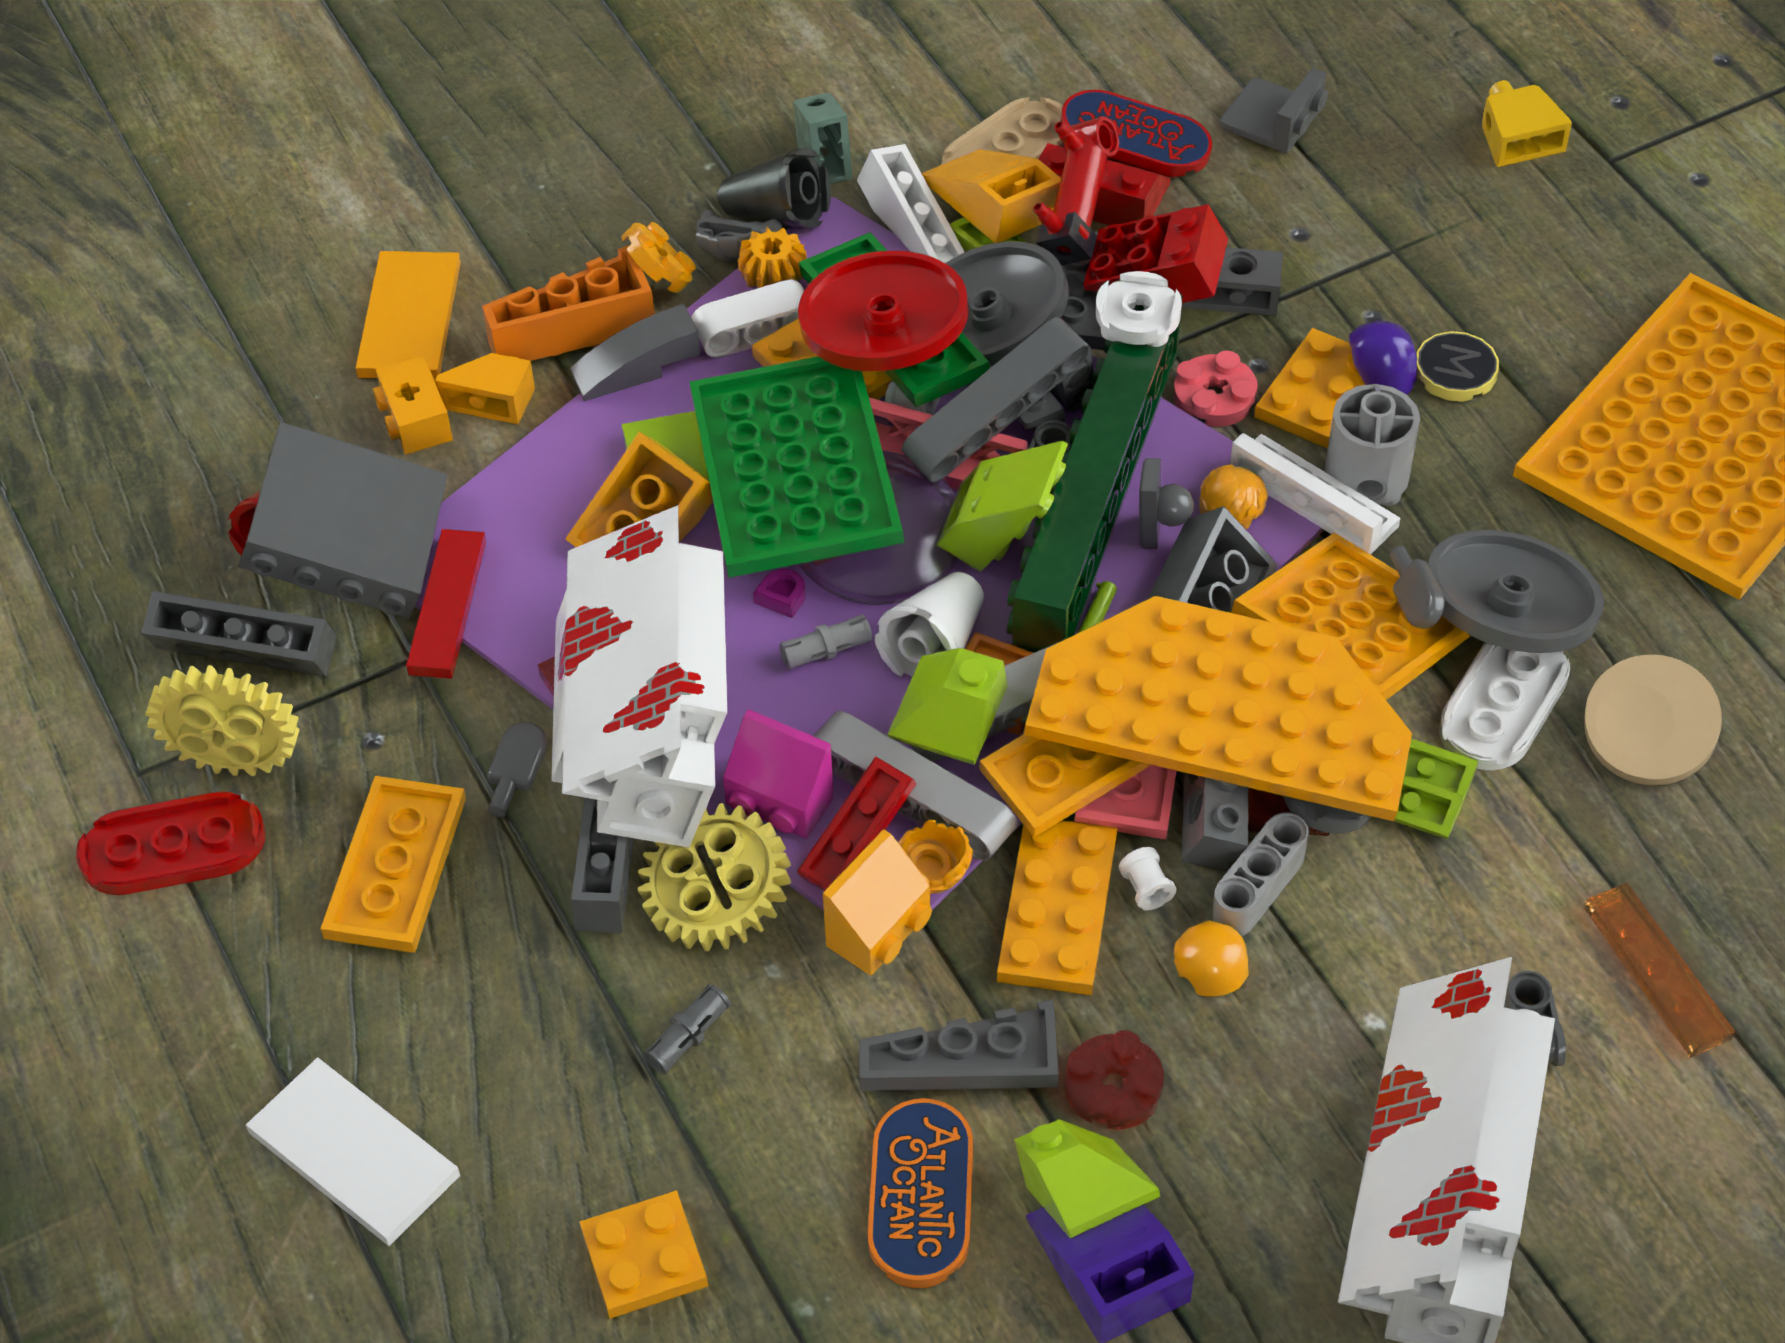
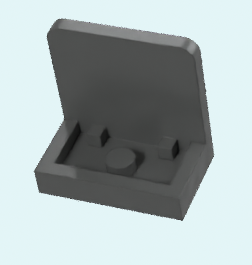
(1275, 113)

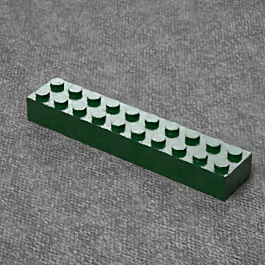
(1089, 493)

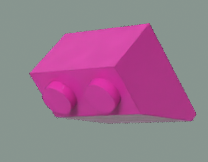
(779, 774)

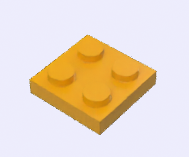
(643, 1254)

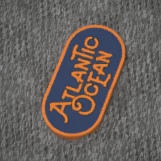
(920, 1193)

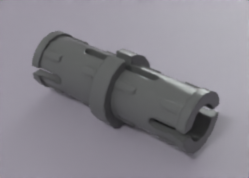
(687, 1029)

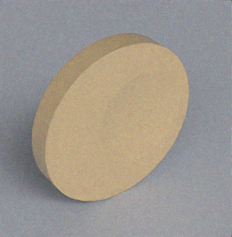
(1652, 719)

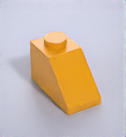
(488, 387)

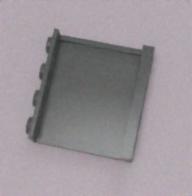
(344, 521)

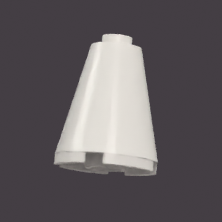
(929, 622)

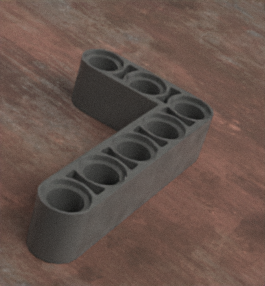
(1046, 361)

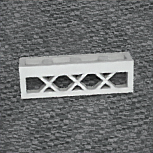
(1314, 493)

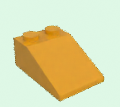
(643, 485)

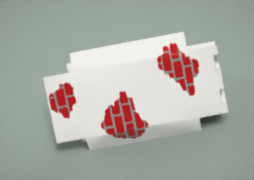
(641, 679)
(1448, 1159)

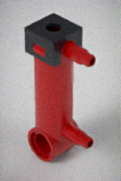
(1067, 227)

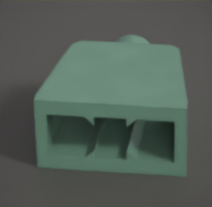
(824, 124)

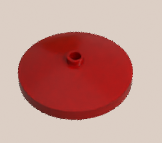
(883, 310)

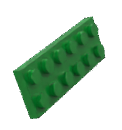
(932, 378)

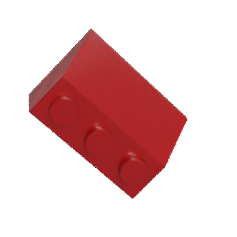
(1124, 191)

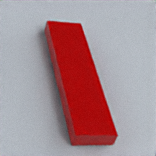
(446, 604)

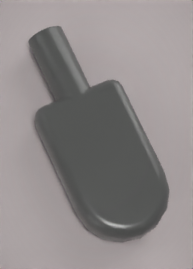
(1417, 590)
(515, 763)

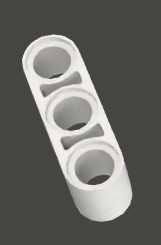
(746, 318)

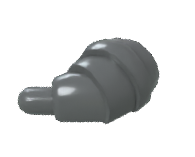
(724, 236)

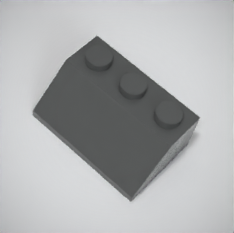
(1213, 562)

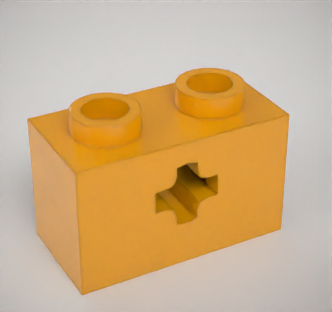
(413, 405)

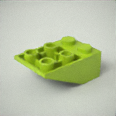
(1000, 503)

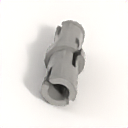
(825, 642)

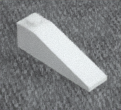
(906, 203)

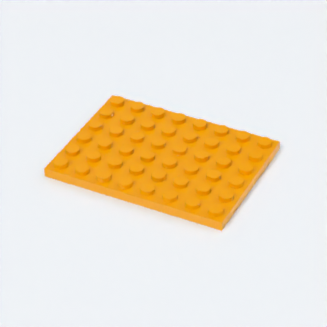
(1681, 439)

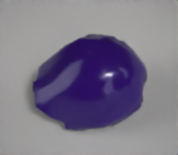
(1384, 355)

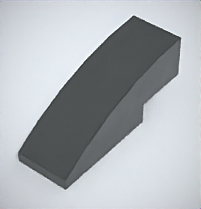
(637, 353)

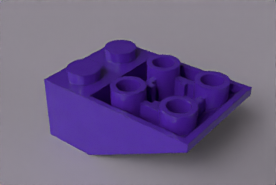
(1118, 1270)

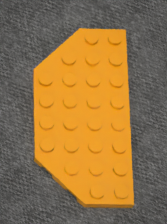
(1226, 704)

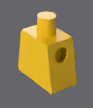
(1523, 124)

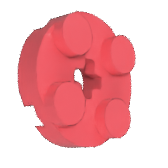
(1221, 371)

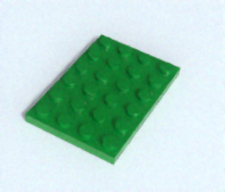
(794, 465)

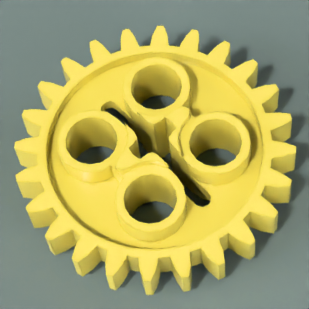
(222, 721)
(754, 856)

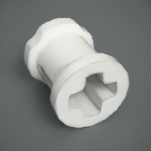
(1147, 878)

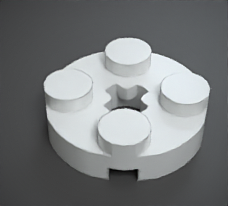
(1149, 326)

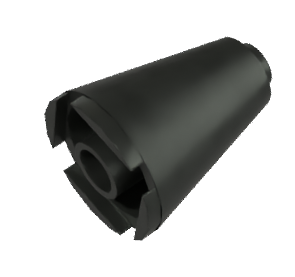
(781, 189)

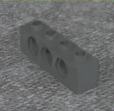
(1246, 283)
(239, 633)
(1213, 822)
(600, 876)

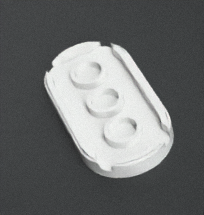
(1502, 704)

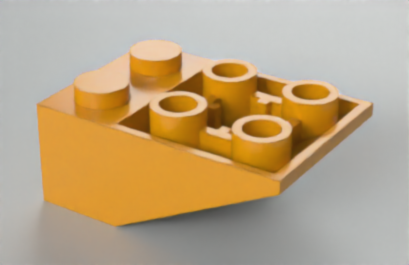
(995, 190)

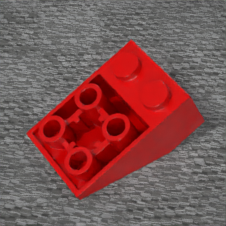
(1177, 245)

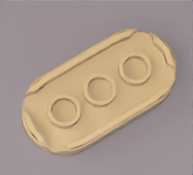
(1015, 129)

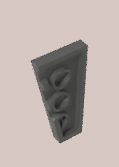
(983, 1054)

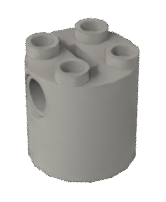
(1373, 442)

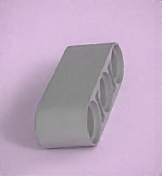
(1262, 856)

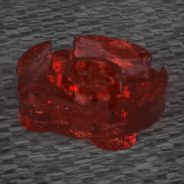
(1120, 1055)

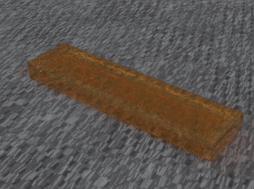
(1659, 970)

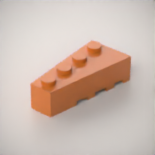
(570, 310)

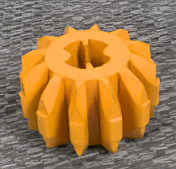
(770, 258)

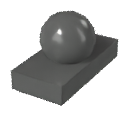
(1160, 505)

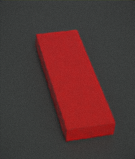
(857, 822)

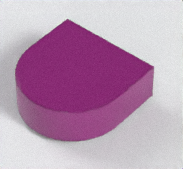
(781, 592)

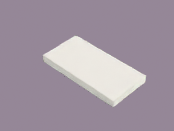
(353, 1151)

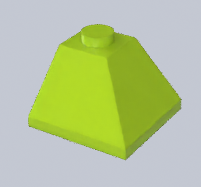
(951, 703)
(1081, 1176)

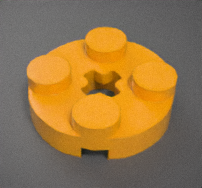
(657, 256)

